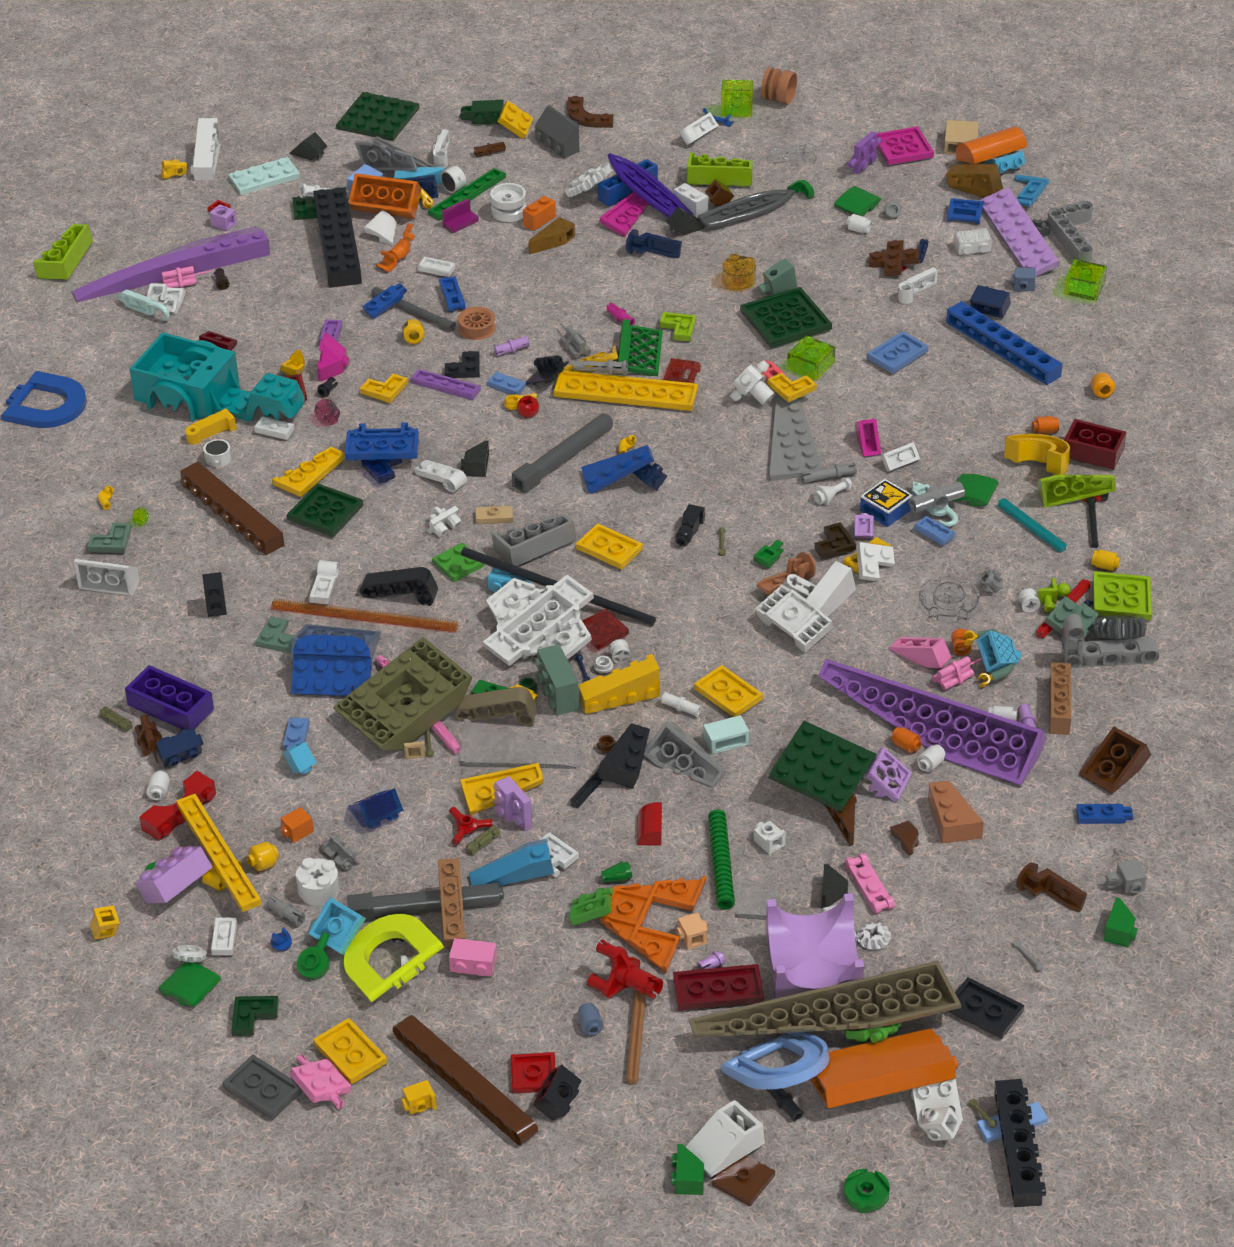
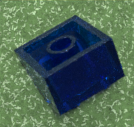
(376, 808)

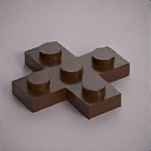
(894, 258)

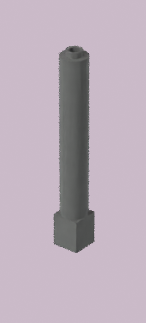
(529, 475)
(420, 901)

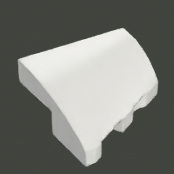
(382, 226)
(169, 297)

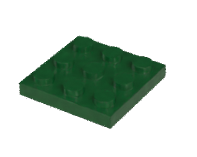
(325, 509)

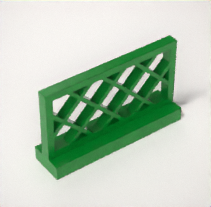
(626, 347)

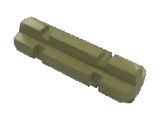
(116, 719)
(482, 840)

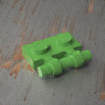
(591, 906)
(875, 1034)

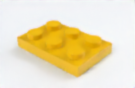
(609, 546)
(728, 691)
(350, 1051)

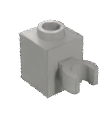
(1128, 876)

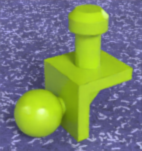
(1048, 595)

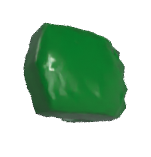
(803, 187)

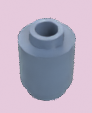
(590, 1019)

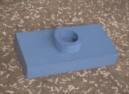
(934, 530)

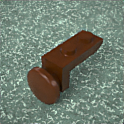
(1051, 884)

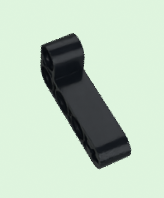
(399, 582)

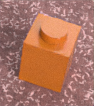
(296, 825)

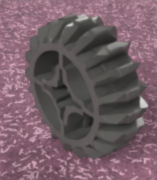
(1120, 627)

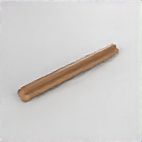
(635, 1038)

